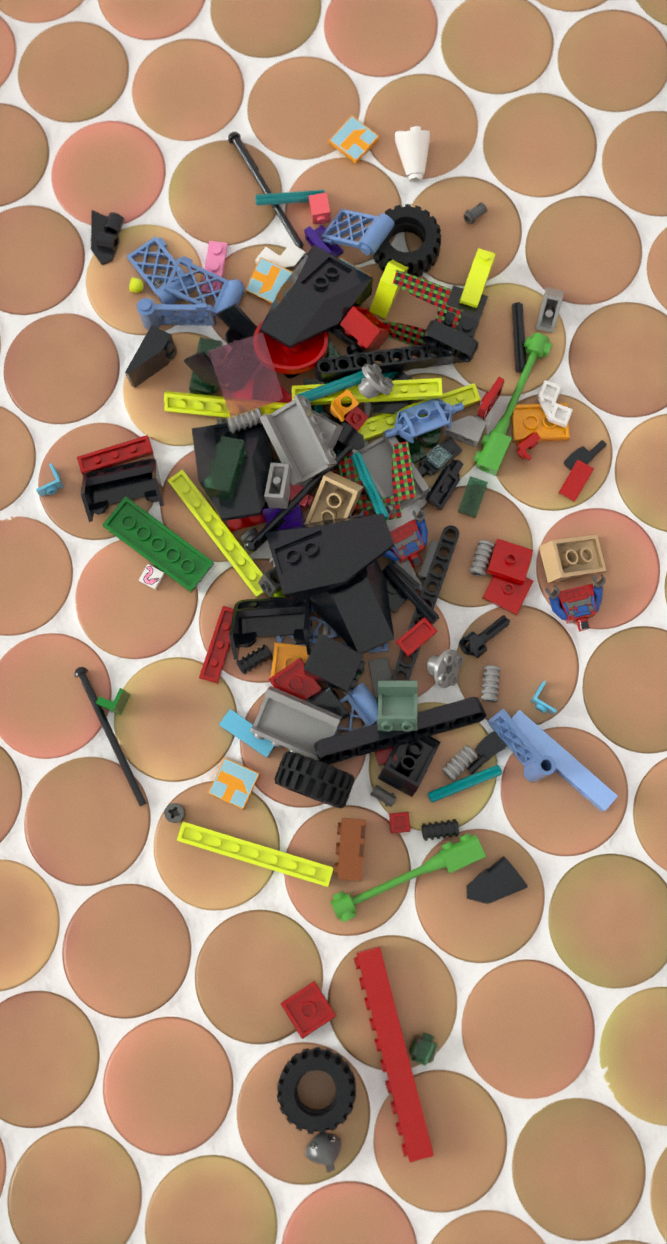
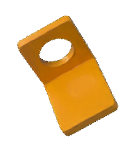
(338, 409)

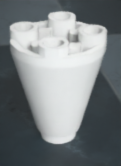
(413, 151)

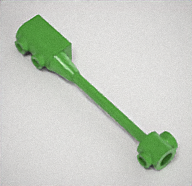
(497, 441)
(451, 856)

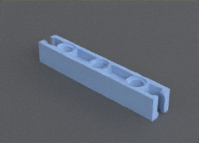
(566, 764)

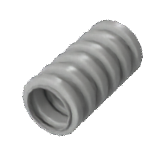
(244, 420)
(481, 558)
(490, 683)
(459, 762)

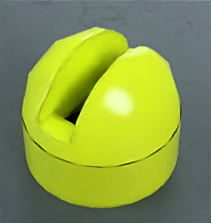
(136, 285)

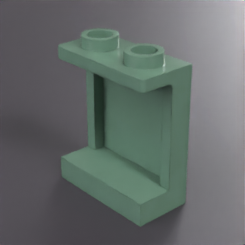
(397, 706)

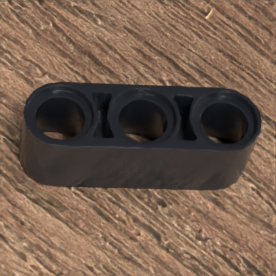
(450, 341)

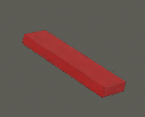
(115, 455)
(218, 648)

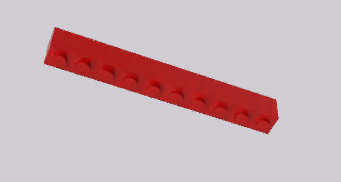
(394, 1053)

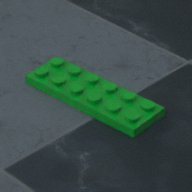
(158, 544)

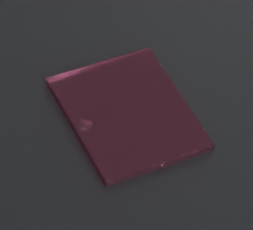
(246, 374)

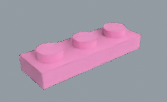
(215, 263)

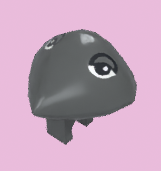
(324, 1150)

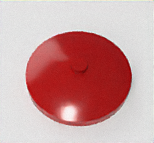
(298, 358)

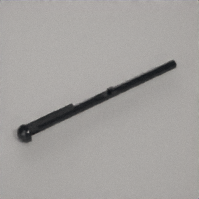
(234, 138)
(278, 520)
(81, 673)

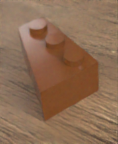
(350, 849)

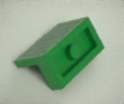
(118, 704)

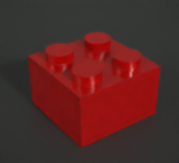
(365, 328)

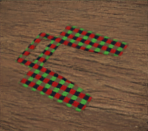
(428, 292)
(402, 480)

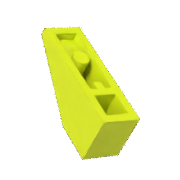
(477, 278)
(386, 290)

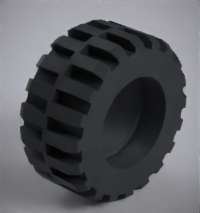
(419, 223)
(314, 779)
(316, 1119)

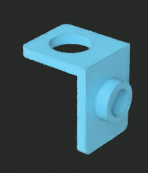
(51, 487)
(540, 705)

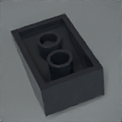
(470, 315)
(151, 356)
(411, 765)

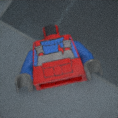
(409, 541)
(577, 603)

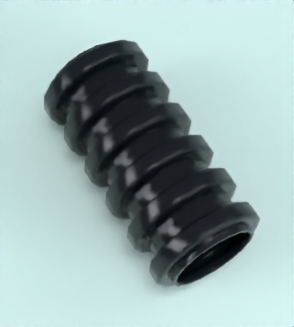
(254, 659)
(440, 829)

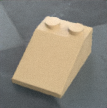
(334, 498)
(572, 558)

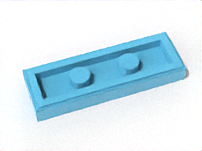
(241, 729)

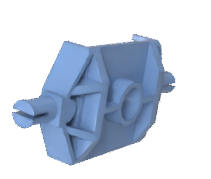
(411, 425)

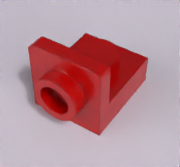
(355, 418)
(528, 442)

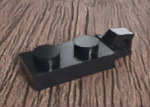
(427, 468)
(444, 485)

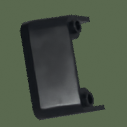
(239, 328)
(116, 482)
(270, 618)

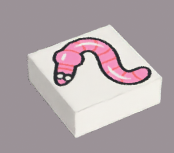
(151, 577)

